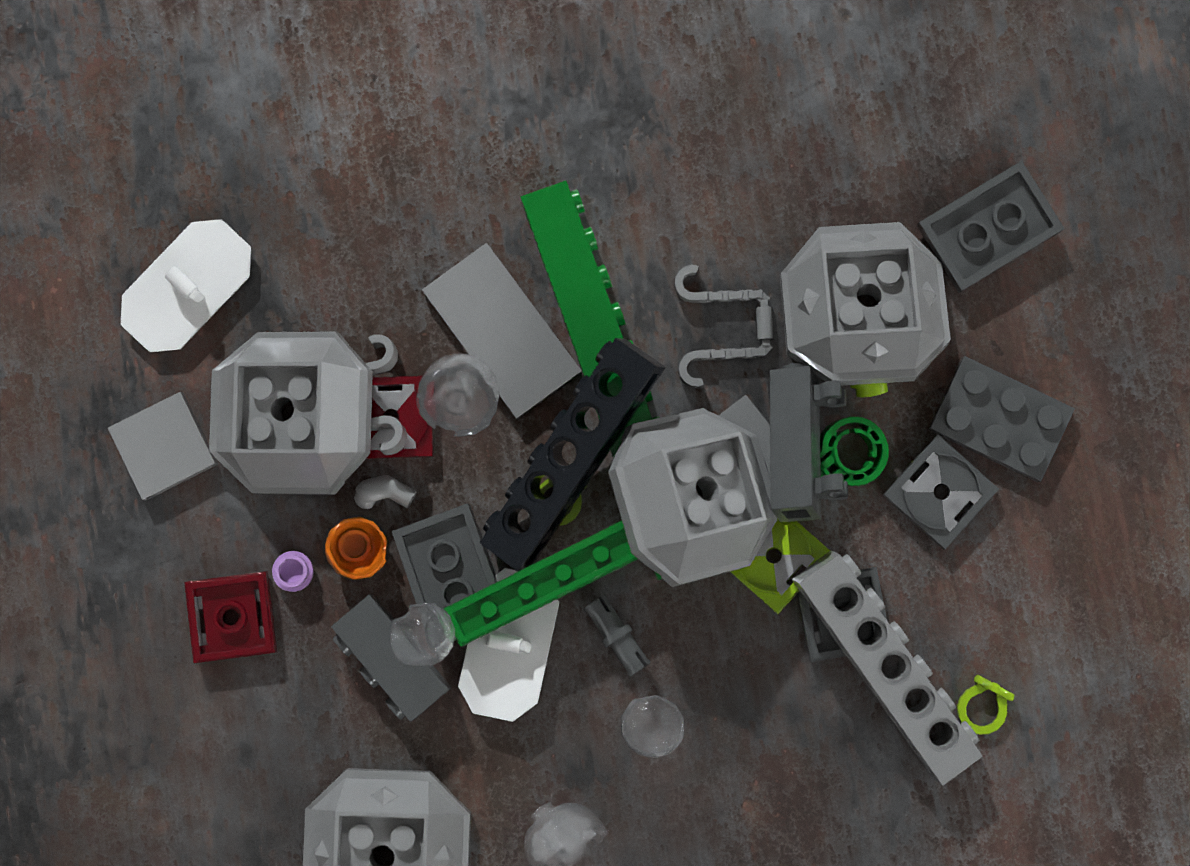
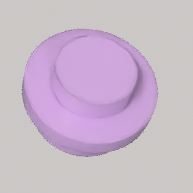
(292, 571)

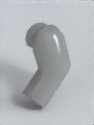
(383, 487)

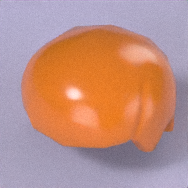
(356, 548)

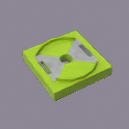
(769, 579)

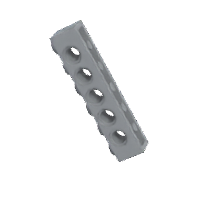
(942, 757)

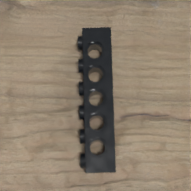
(638, 376)

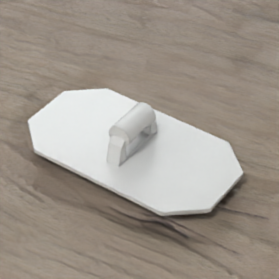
(185, 285)
(507, 666)

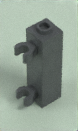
(796, 443)

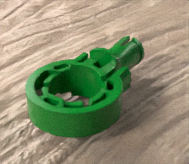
(872, 436)

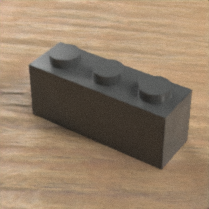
(367, 635)

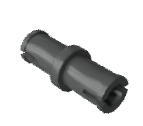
(617, 635)

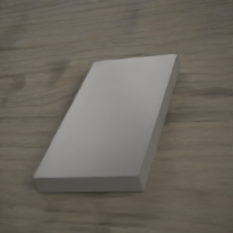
(502, 329)

